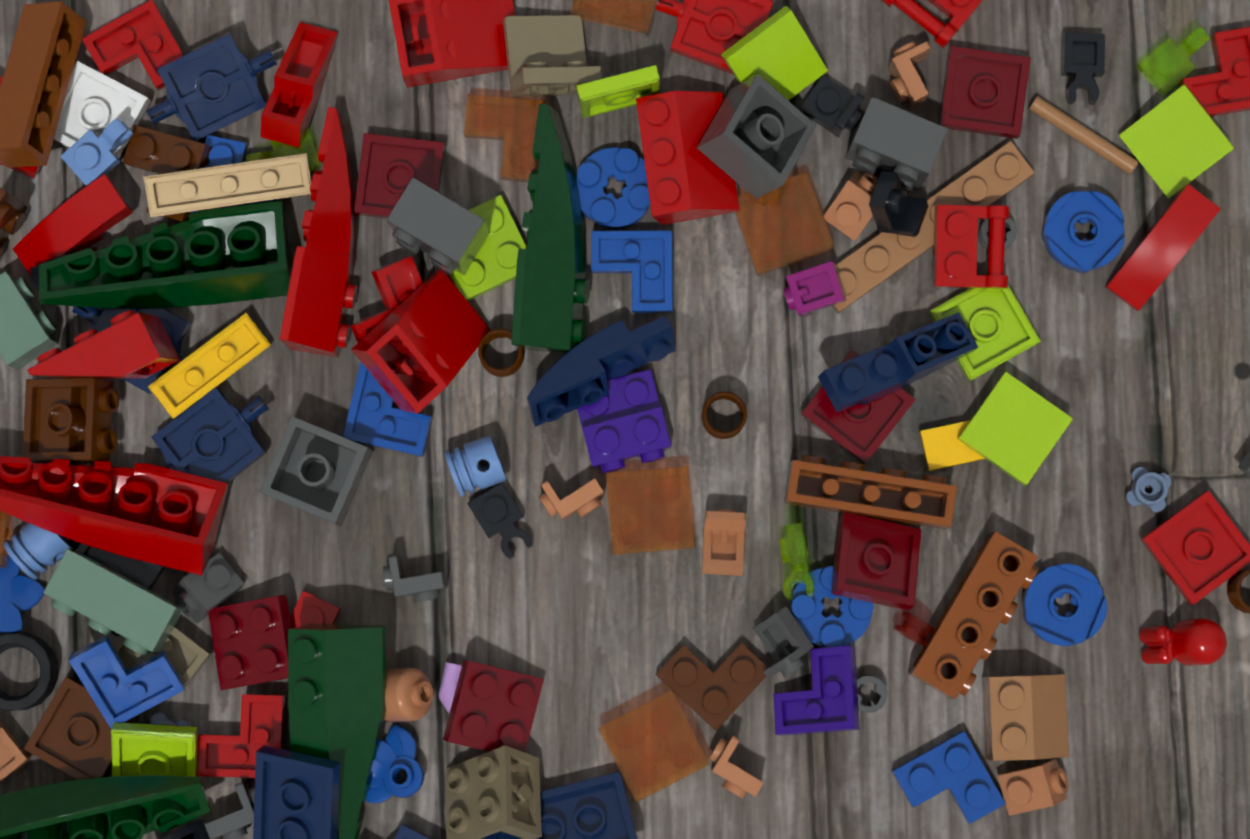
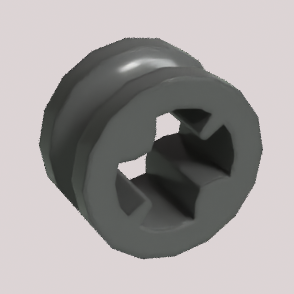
(1010, 236)
(879, 688)

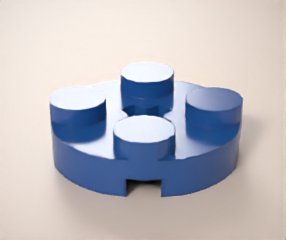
(604, 208)
(1106, 231)
(1085, 595)
(830, 630)

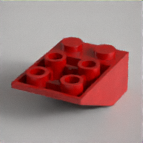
(449, 38)
(422, 343)
(129, 349)

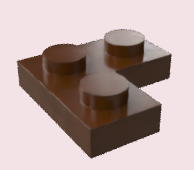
(165, 154)
(714, 693)

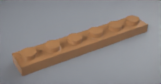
(892, 252)

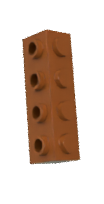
(37, 81)
(870, 494)
(973, 616)

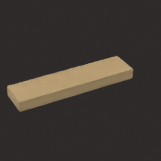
(228, 185)

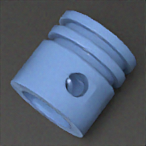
(465, 467)
(36, 549)

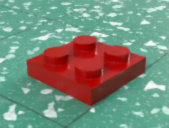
(1198, 547)

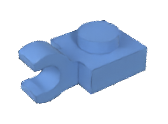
(94, 154)

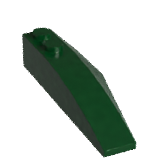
(197, 262)
(552, 268)
(338, 704)
(102, 807)

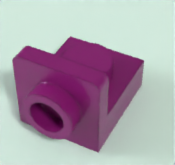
(814, 289)

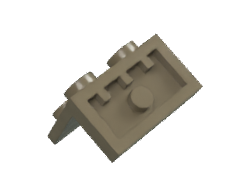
(546, 55)
(494, 795)

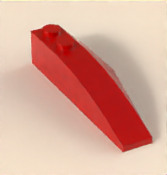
(324, 268)
(125, 511)

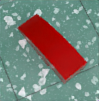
(298, 85)
(74, 224)
(1163, 247)

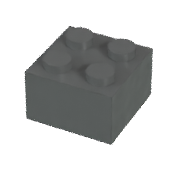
(756, 136)
(896, 143)
(438, 227)
(316, 471)

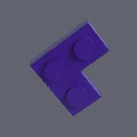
(831, 703)

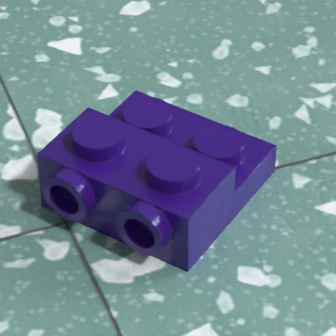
(625, 423)

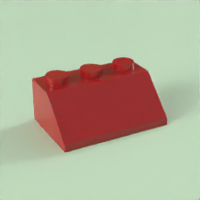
(679, 176)

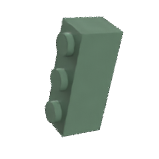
(112, 602)

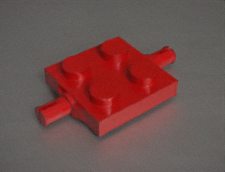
(713, 26)

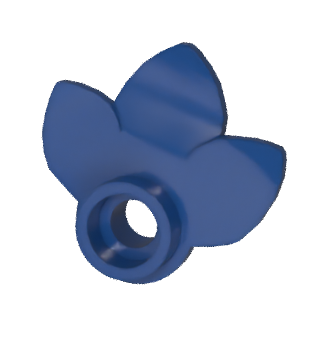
(16, 596)
(393, 755)

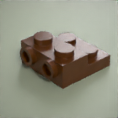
(69, 420)

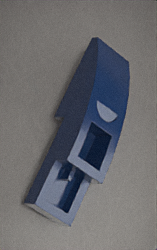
(897, 363)
(584, 371)

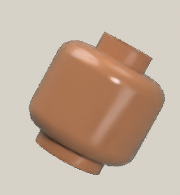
(407, 695)

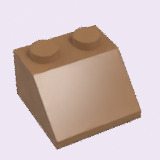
(1025, 717)

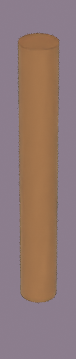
(1083, 135)

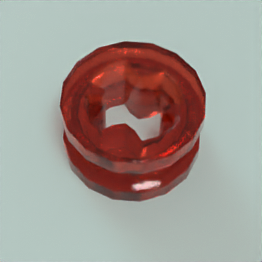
(913, 628)

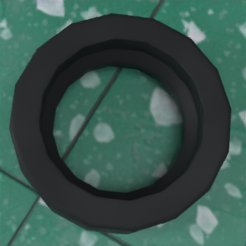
(48, 671)

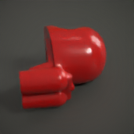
(1189, 642)

